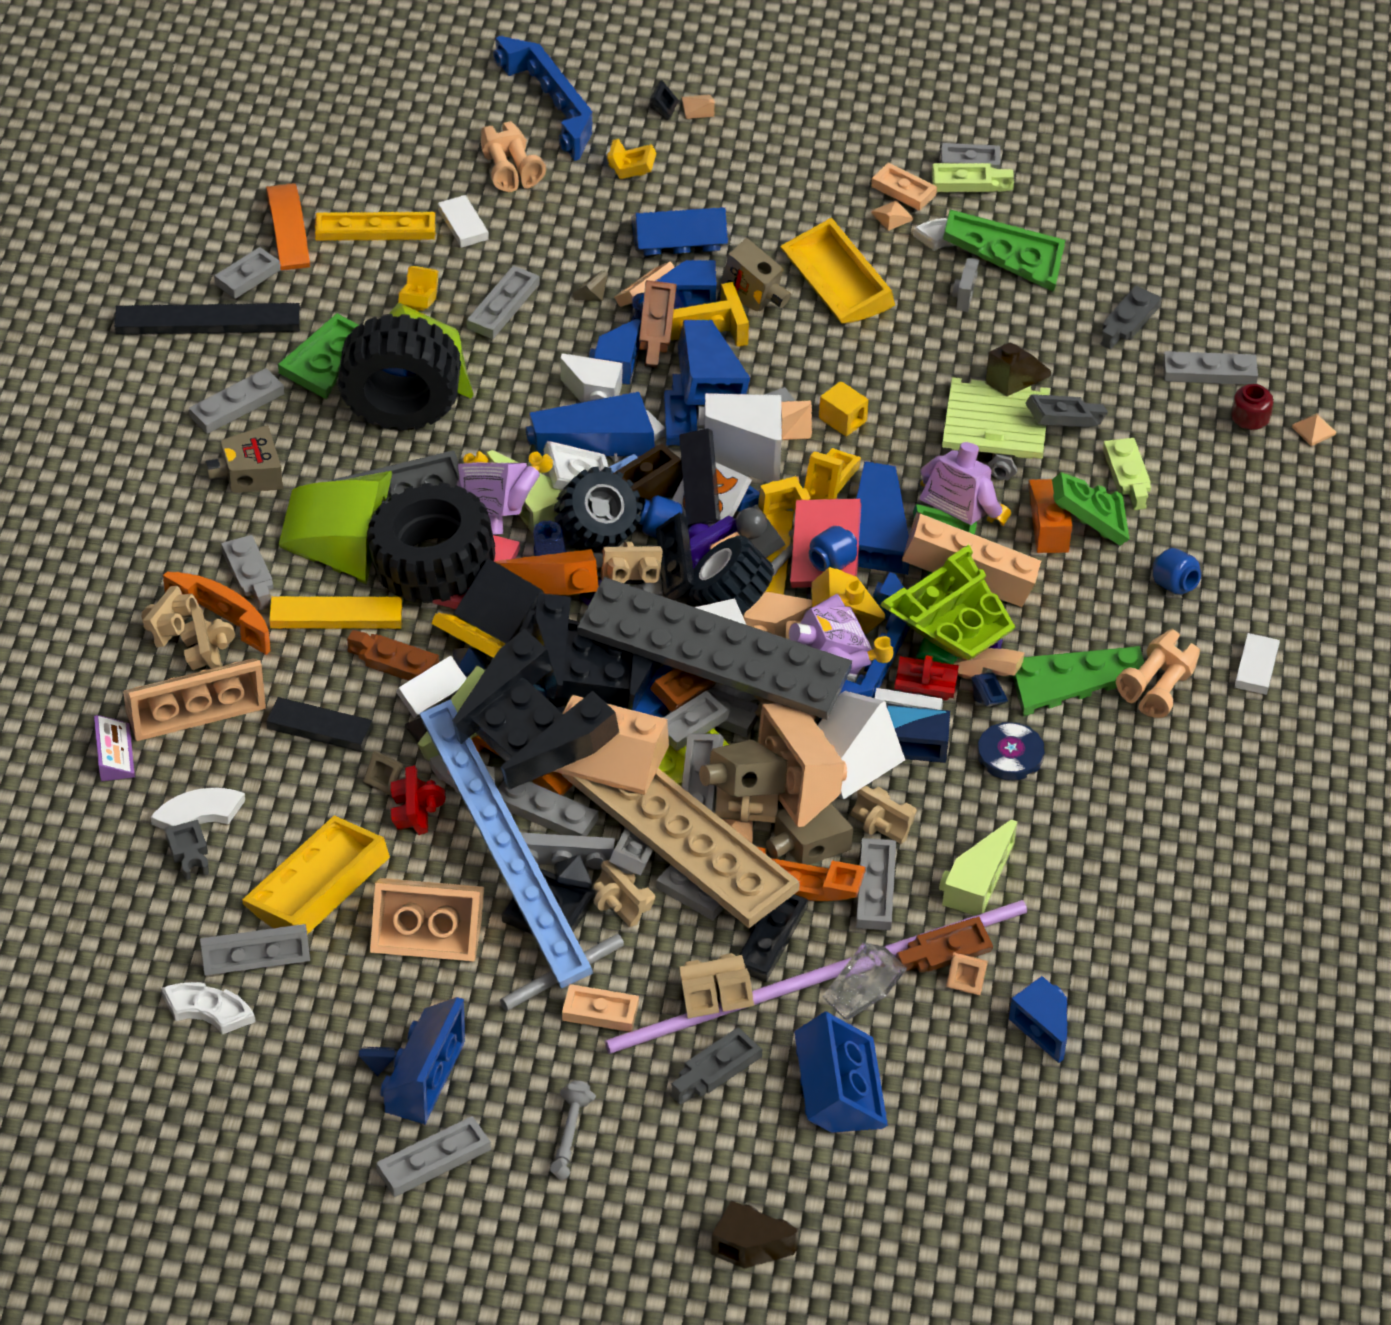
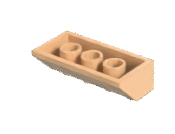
(1006, 570)
(195, 699)
(812, 763)

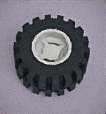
(731, 572)

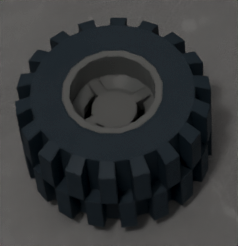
(597, 509)

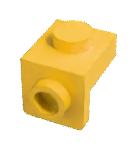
(630, 162)
(420, 288)
(781, 495)

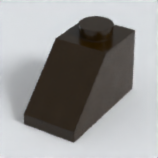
(1013, 369)
(654, 472)

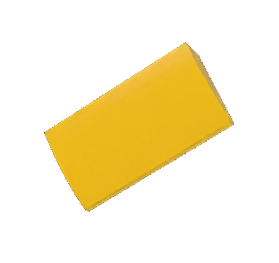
(839, 273)
(318, 875)

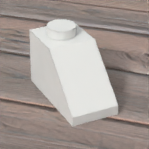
(590, 377)

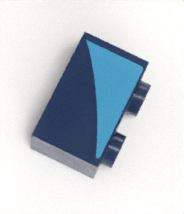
(921, 732)

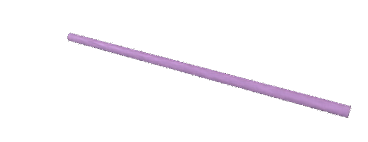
(787, 986)

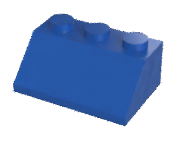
(680, 230)
(425, 1061)
(839, 1076)

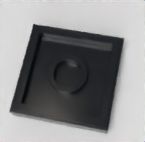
(498, 601)
(572, 900)

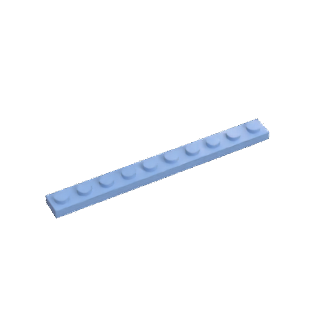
(507, 847)

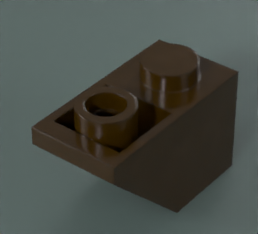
(752, 1237)

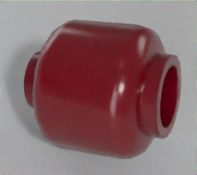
(1252, 407)

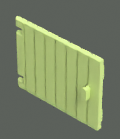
(993, 420)

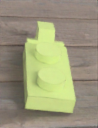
(971, 177)
(1128, 470)

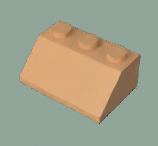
(628, 758)
(426, 919)

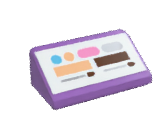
(114, 749)

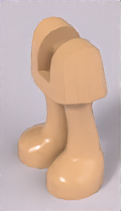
(511, 143)
(1162, 655)

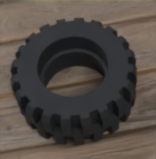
(402, 345)
(425, 515)

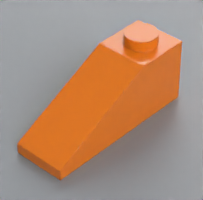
(1050, 522)
(557, 573)

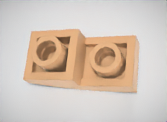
(1000, 661)

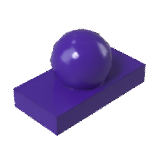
(703, 536)

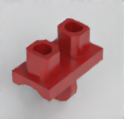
(926, 677)
(419, 798)

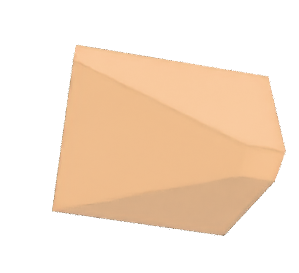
(698, 106)
(892, 215)

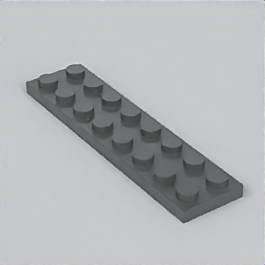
(715, 648)

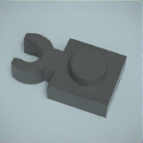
(188, 846)

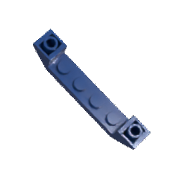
(522, 55)
(897, 631)

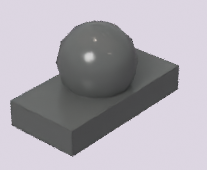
(757, 528)

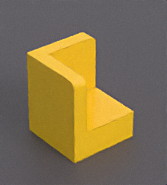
(843, 408)

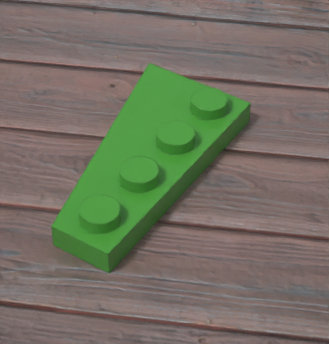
(1010, 247)
(1062, 676)

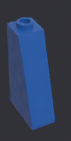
(708, 363)
(601, 426)
(882, 520)

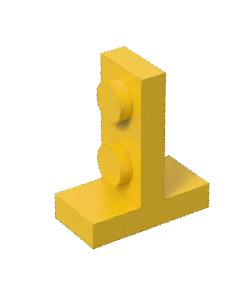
(726, 315)
(829, 473)

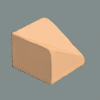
(796, 420)

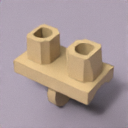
(632, 563)
(168, 615)
(209, 639)
(746, 808)
(882, 814)
(618, 892)

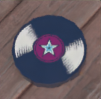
(1010, 750)

